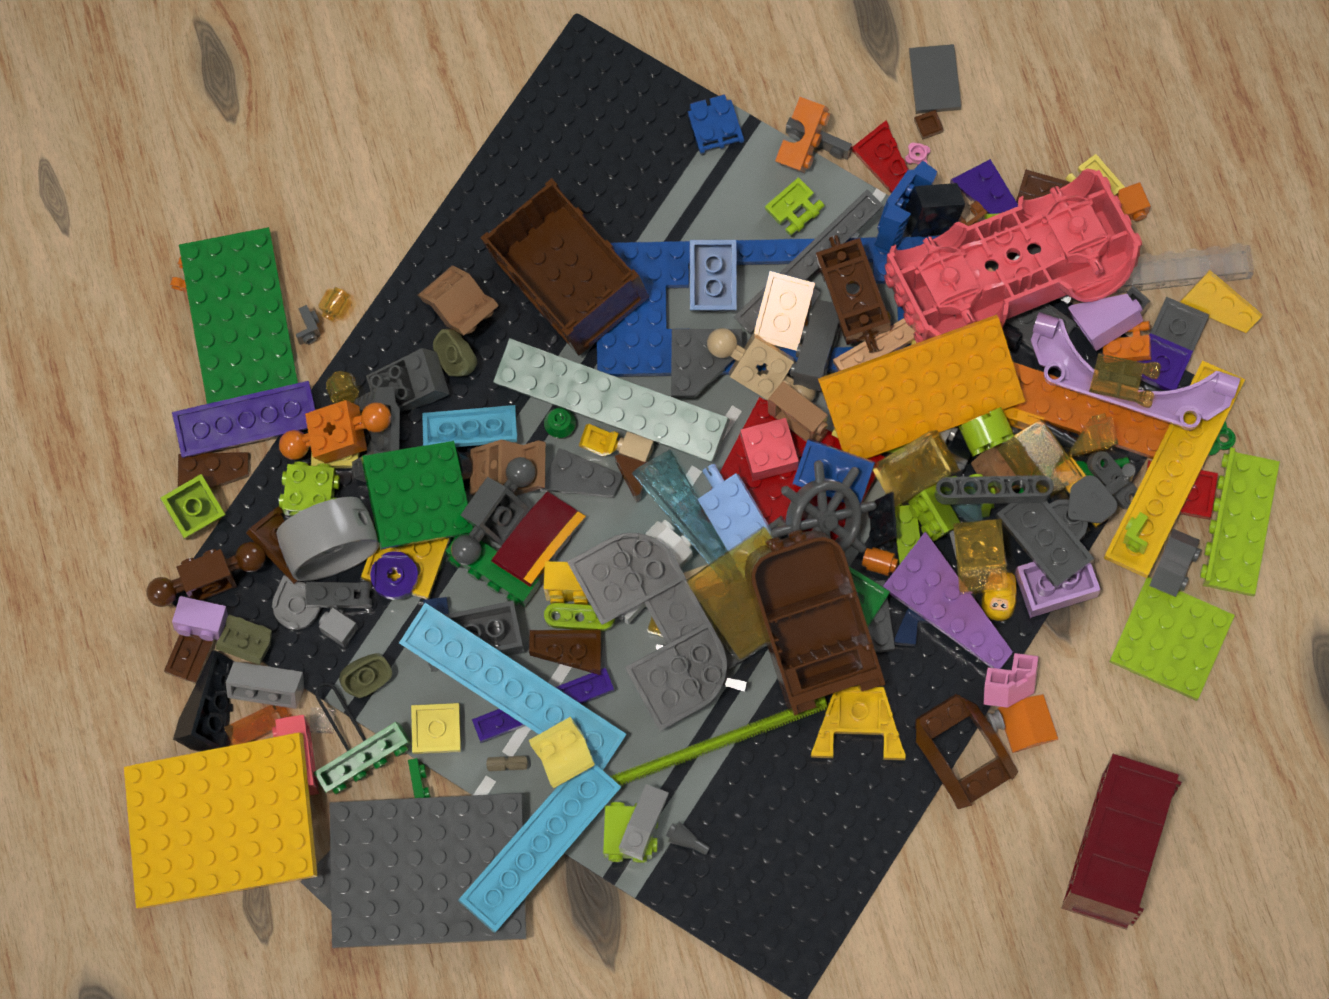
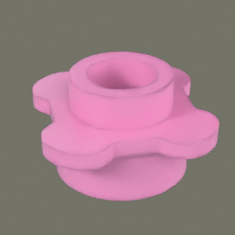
(917, 148)

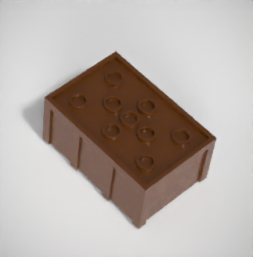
(565, 268)

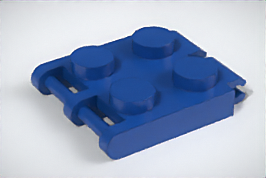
(714, 123)

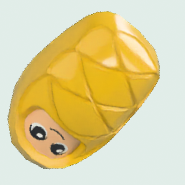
(1001, 604)

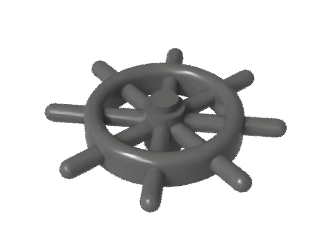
(824, 517)

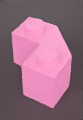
(1010, 686)

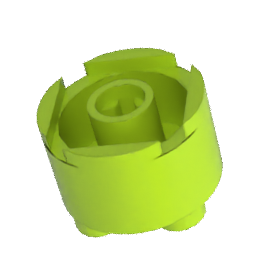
(986, 431)

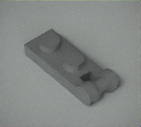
(337, 595)

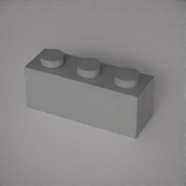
(265, 685)

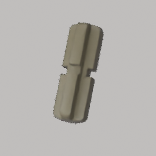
(512, 763)

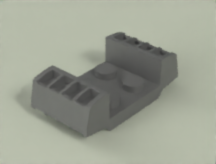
(382, 441)

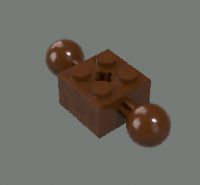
(206, 575)

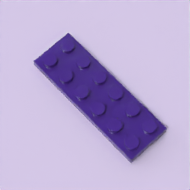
(243, 419)

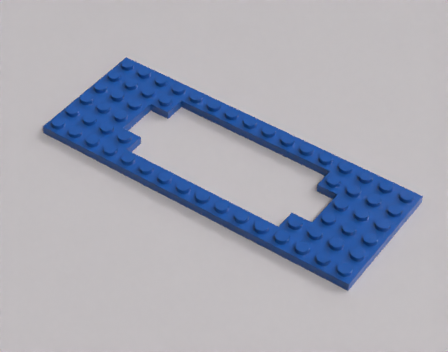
(643, 344)

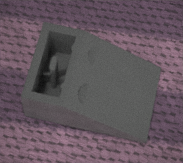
(415, 379)

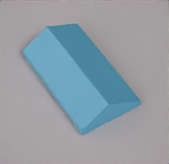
(470, 426)

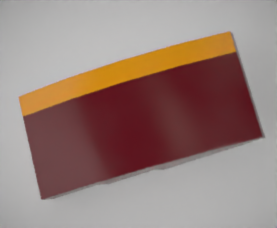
(538, 538)

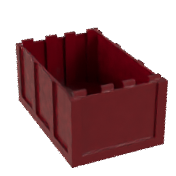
(1120, 842)

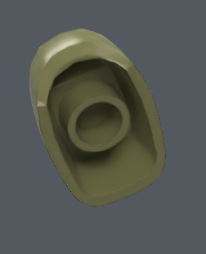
(454, 353)
(365, 675)

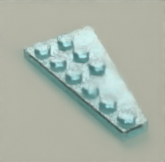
(676, 497)

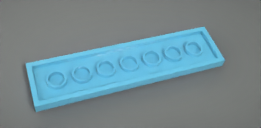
(538, 846)

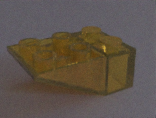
(980, 556)

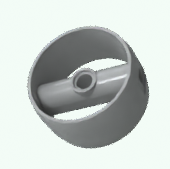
(327, 538)

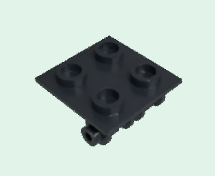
(883, 522)

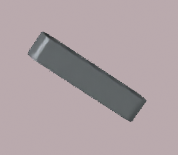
(1003, 483)

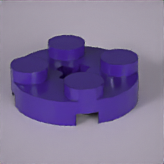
(385, 565)

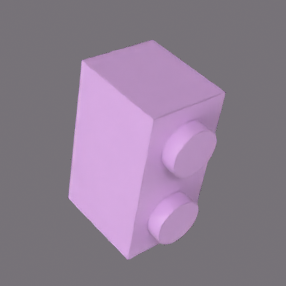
(199, 618)

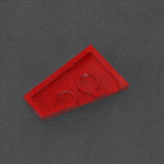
(881, 156)

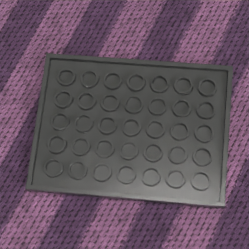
(408, 864)

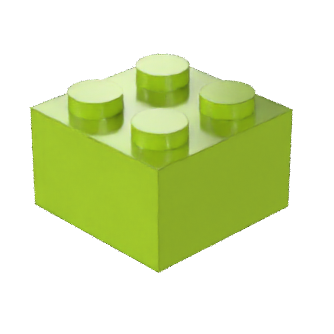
(192, 506)

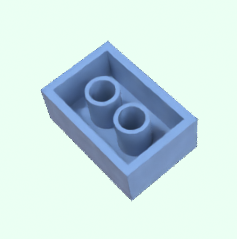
(713, 275)

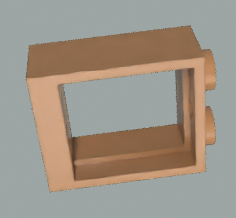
(801, 414)

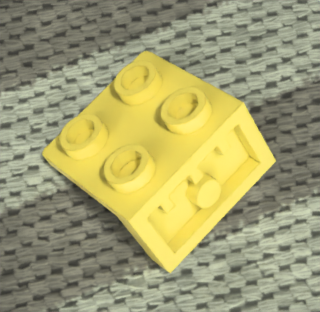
(562, 752)

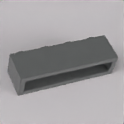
(817, 346)

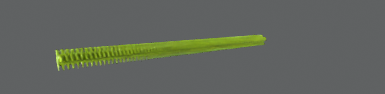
(713, 743)

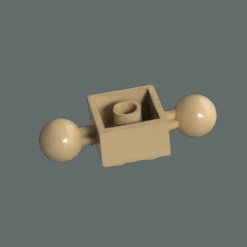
(757, 351)

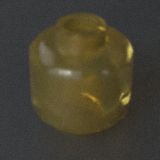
(335, 304)
(342, 387)

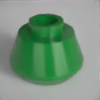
(561, 428)

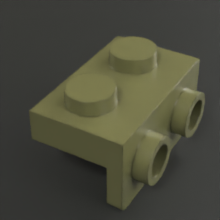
(245, 639)

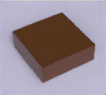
(928, 124)

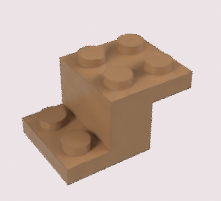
(458, 300)
(492, 459)

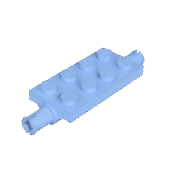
(731, 508)

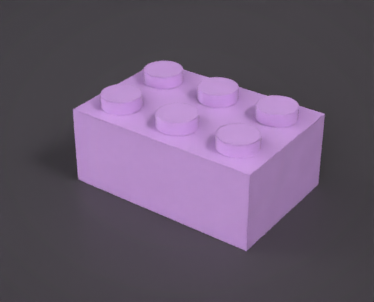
(1043, 597)

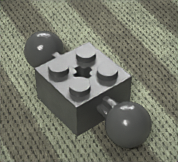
(494, 511)

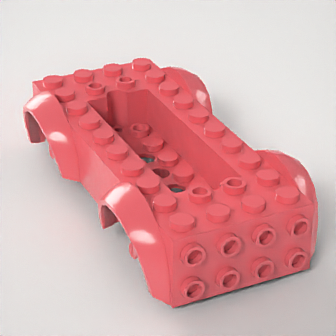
(1083, 254)

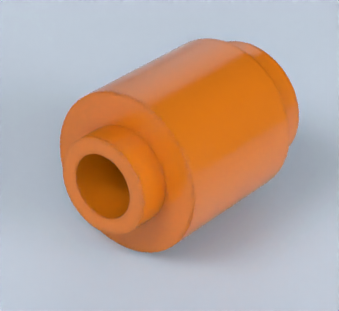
(880, 561)

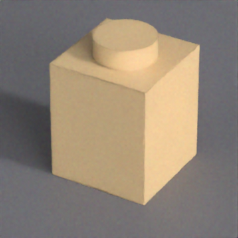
(635, 447)

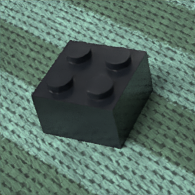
(934, 209)

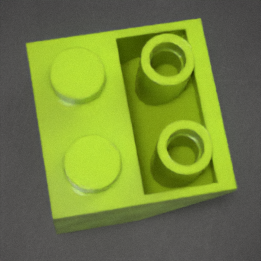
(934, 517)

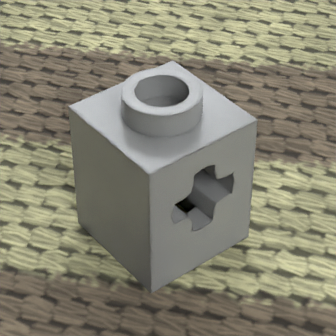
(337, 627)

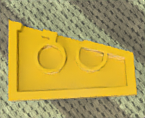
(1221, 303)

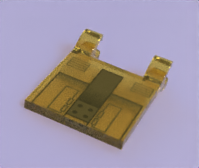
(1122, 378)

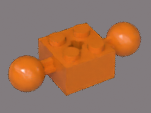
(335, 431)

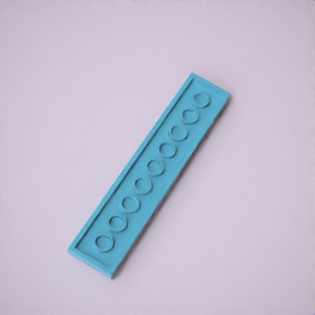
(505, 681)

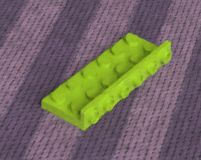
(1239, 523)

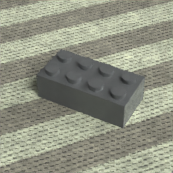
(493, 624)

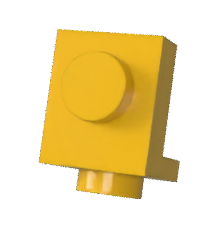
(598, 440)

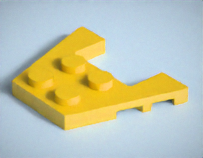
(859, 713)

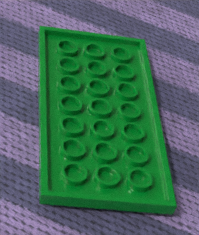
(238, 314)

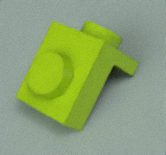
(1134, 529)

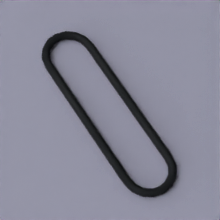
(330, 718)

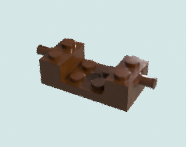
(859, 314)

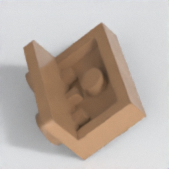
(993, 464)

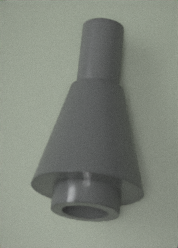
(681, 836)

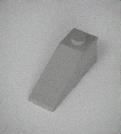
(643, 822)

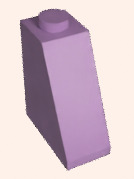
(1106, 318)

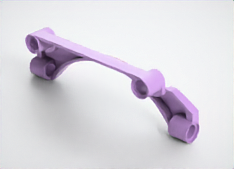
(1202, 399)

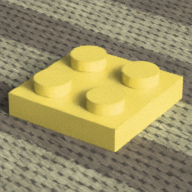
(436, 728)

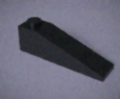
(207, 708)

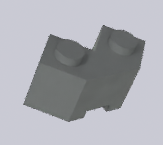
(1174, 563)

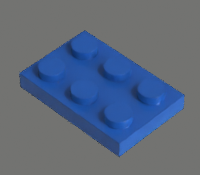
(836, 467)

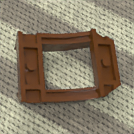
(983, 778)

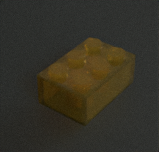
(915, 467)

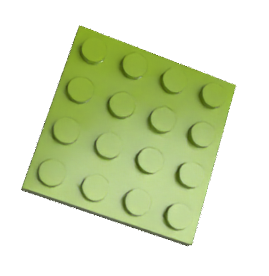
(1172, 640)

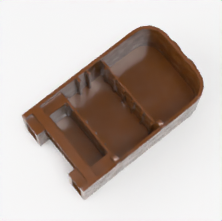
(811, 618)

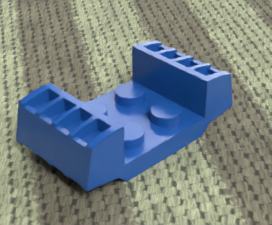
(894, 217)

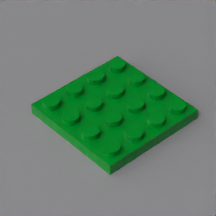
(416, 494)

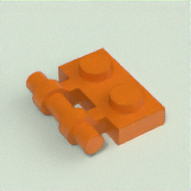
(1131, 348)

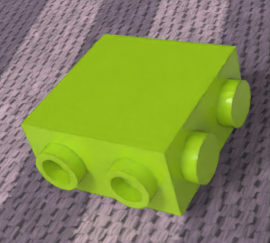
(307, 486)
(615, 823)

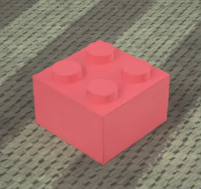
(769, 449)

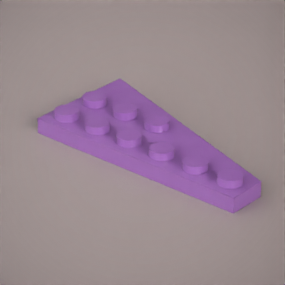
(932, 591)

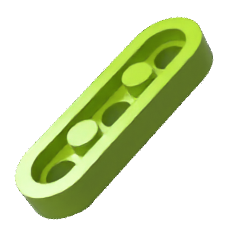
(568, 614)

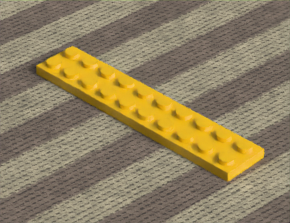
(1168, 483)

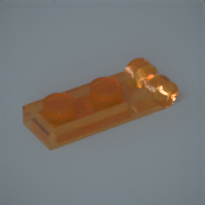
(255, 725)

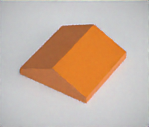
(1028, 723)

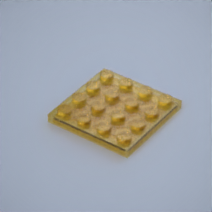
(726, 595)

